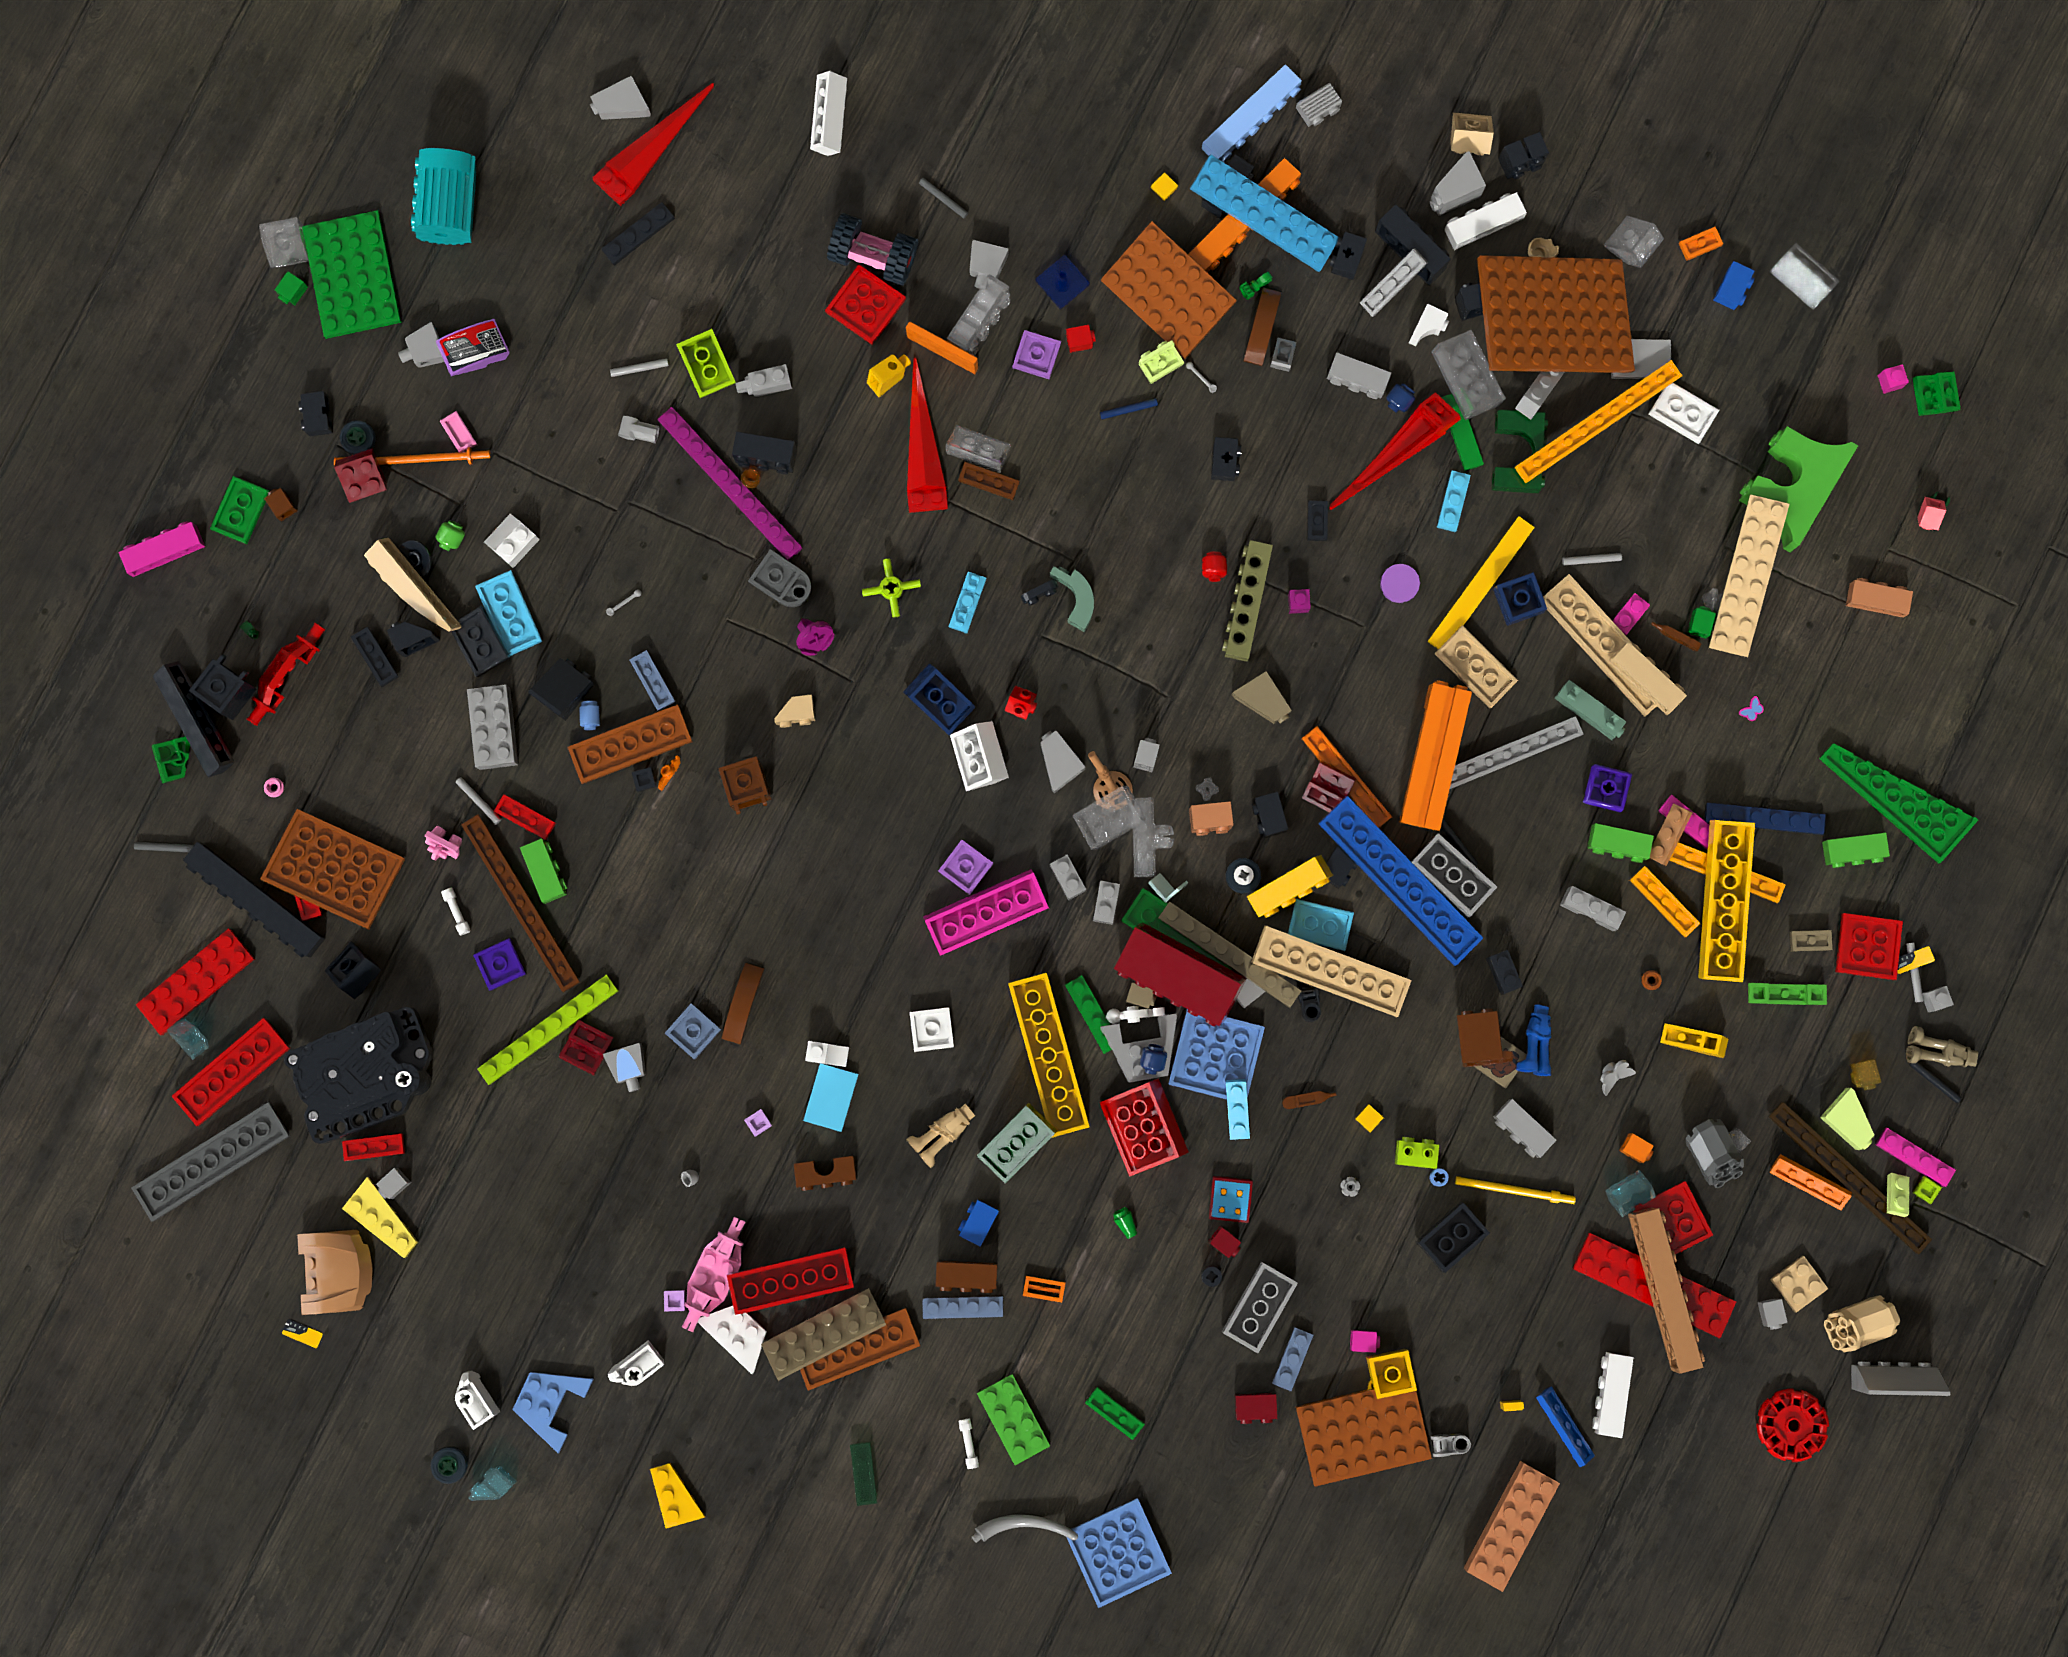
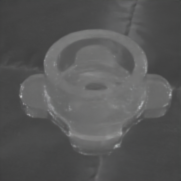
(1212, 789)

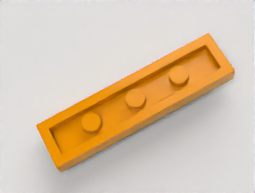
(1664, 901)

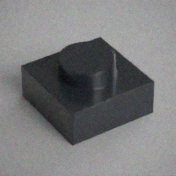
(644, 779)

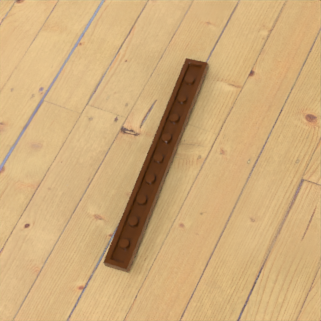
(520, 903)

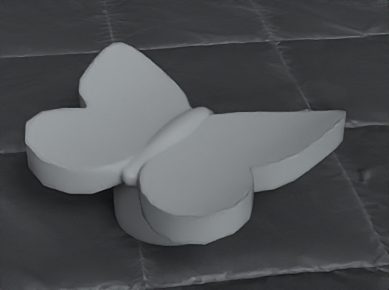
(1614, 1072)

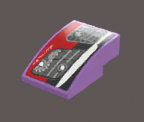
(472, 347)

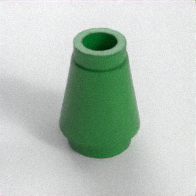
(1125, 1222)

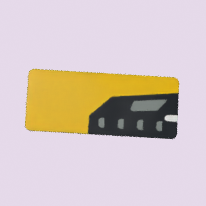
(1915, 959)
(302, 1333)

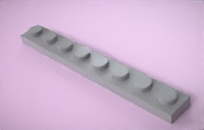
(1515, 751)

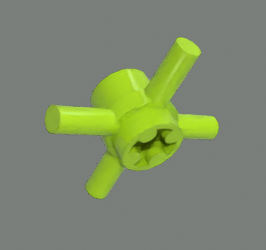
(888, 580)

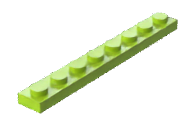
(547, 1029)

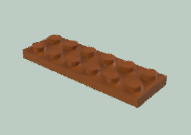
(629, 744)
(873, 1348)

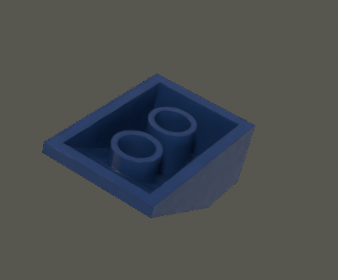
(939, 699)

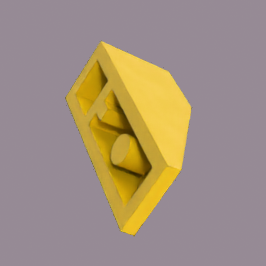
(1694, 1040)

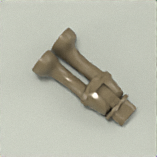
(1952, 1052)

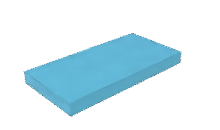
(509, 612)

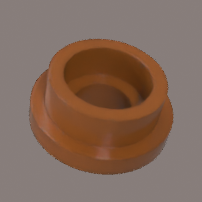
(1657, 980)

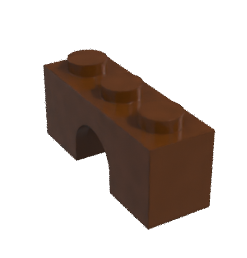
(843, 1172)

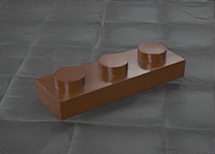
(989, 481)

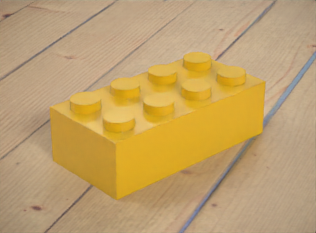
(1287, 887)

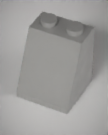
(1458, 187)

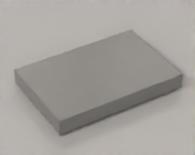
(1648, 357)

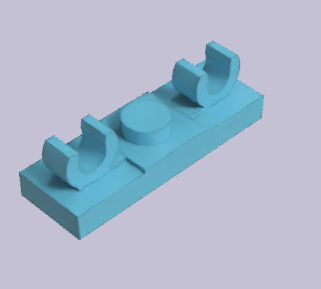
(967, 602)

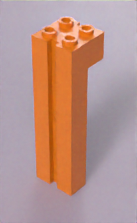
(1435, 755)

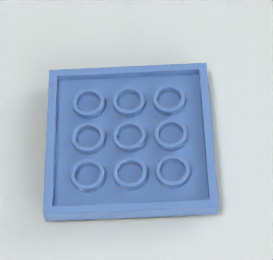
(1215, 1054)
(1118, 1553)

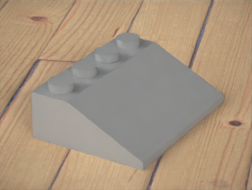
(1898, 1380)

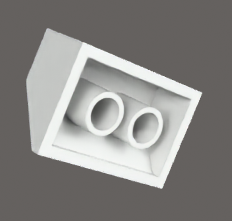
(979, 755)

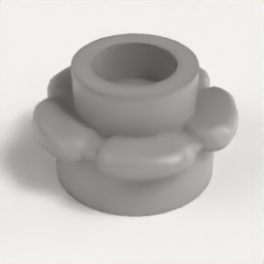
(1355, 1186)

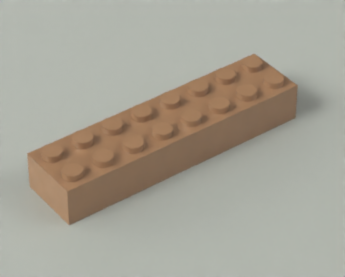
(1665, 1290)

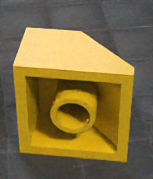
(1391, 1373)

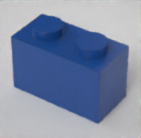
(1734, 285)
(978, 1223)

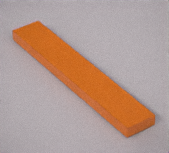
(1360, 793)

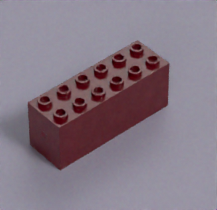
(1179, 974)

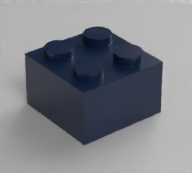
(1520, 599)

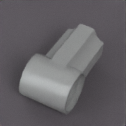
(634, 429)

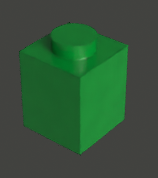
(290, 289)
(1701, 622)

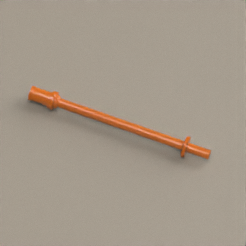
(469, 455)

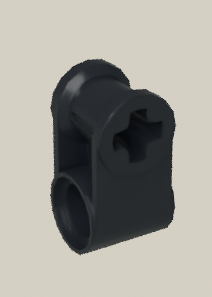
(1309, 1001)

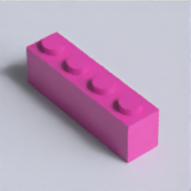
(161, 549)

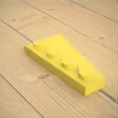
(379, 1218)

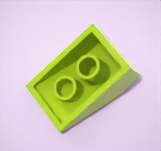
(706, 363)

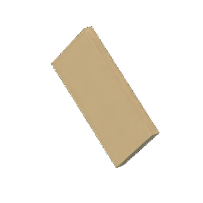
(1476, 667)

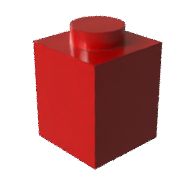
(1080, 338)

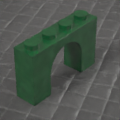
(1533, 432)

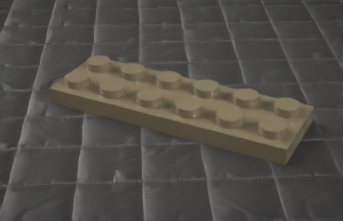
(823, 1334)

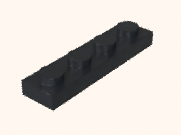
(638, 233)

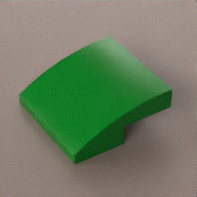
(1936, 393)

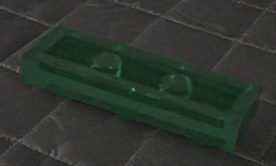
(863, 1473)

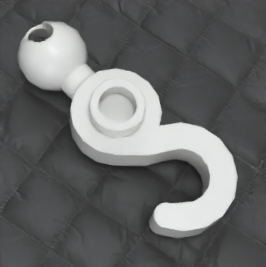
(1133, 1014)

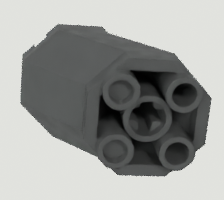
(1715, 1153)

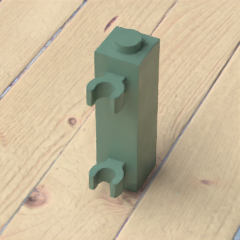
(1591, 710)

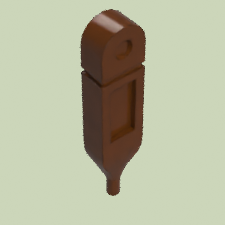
(1678, 636)
(1306, 1099)

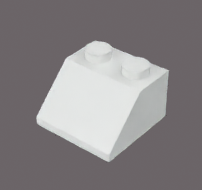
(511, 540)

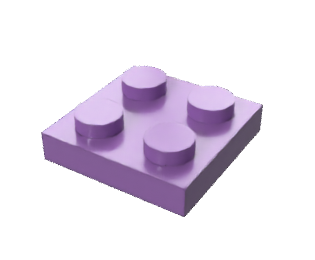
(1036, 354)
(965, 867)

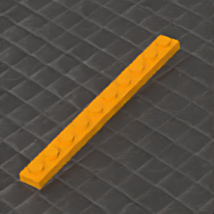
(1598, 421)

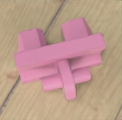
(440, 846)

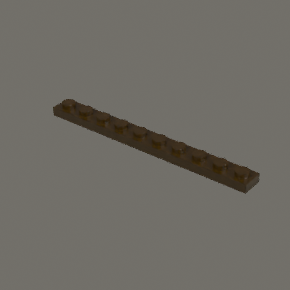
(1848, 1176)

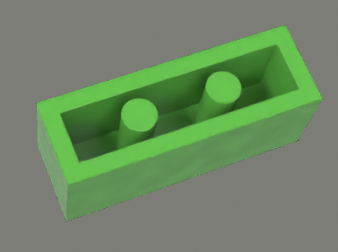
(1620, 843)
(1856, 850)
(544, 870)

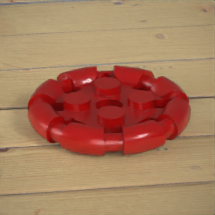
(1781, 1421)

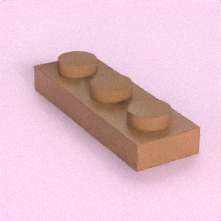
(1670, 834)

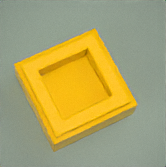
(1164, 186)
(1369, 1118)
(1512, 1405)

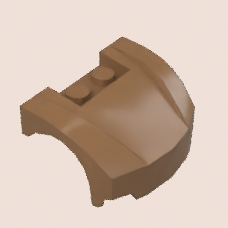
(335, 1271)

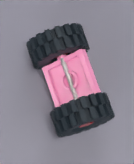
(850, 243)

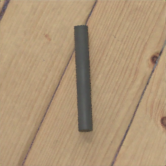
(944, 198)
(162, 847)

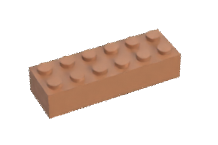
(1511, 1526)

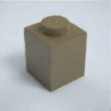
(1140, 996)

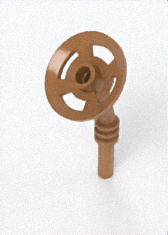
(1109, 777)

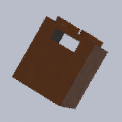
(745, 784)
(1481, 1039)

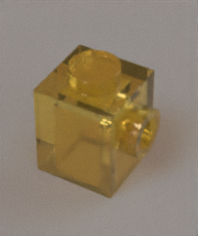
(1865, 1074)

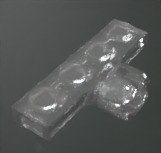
(1147, 839)

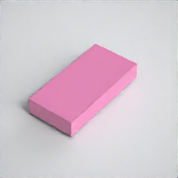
(458, 432)

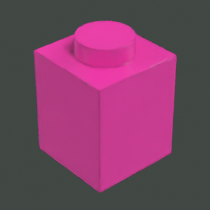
(1893, 378)
(1364, 1341)

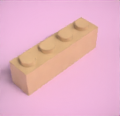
(1648, 678)

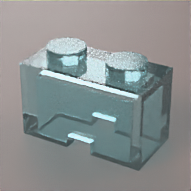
(1630, 1192)

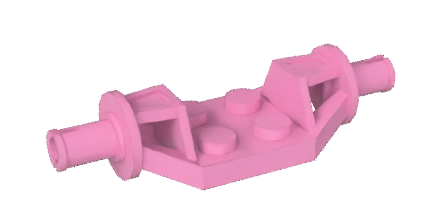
(710, 1274)

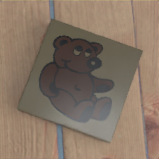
(1504, 1072)

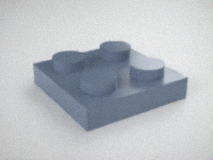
(693, 1031)

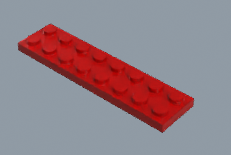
(1625, 1273)

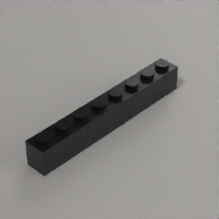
(253, 899)

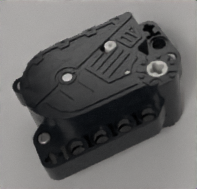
(360, 1071)

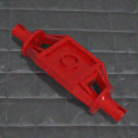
(281, 664)

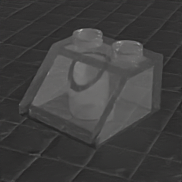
(1634, 241)
(284, 242)

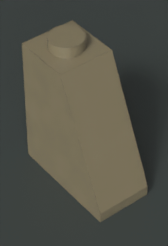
(1263, 698)

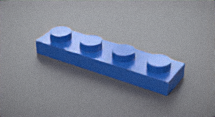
(1565, 1426)

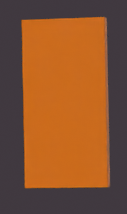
(942, 347)

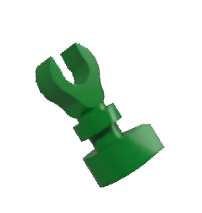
(1248, 290)

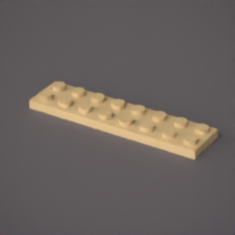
(1749, 575)
(1594, 633)
(1331, 971)

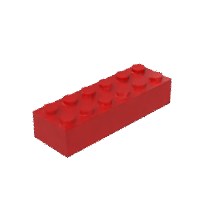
(790, 1281)

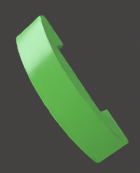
(1787, 994)

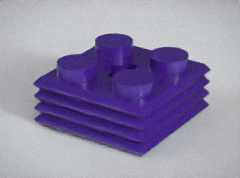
(1619, 783)

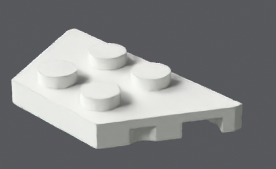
(737, 1334)

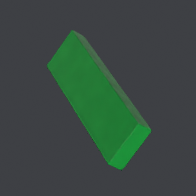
(1464, 439)

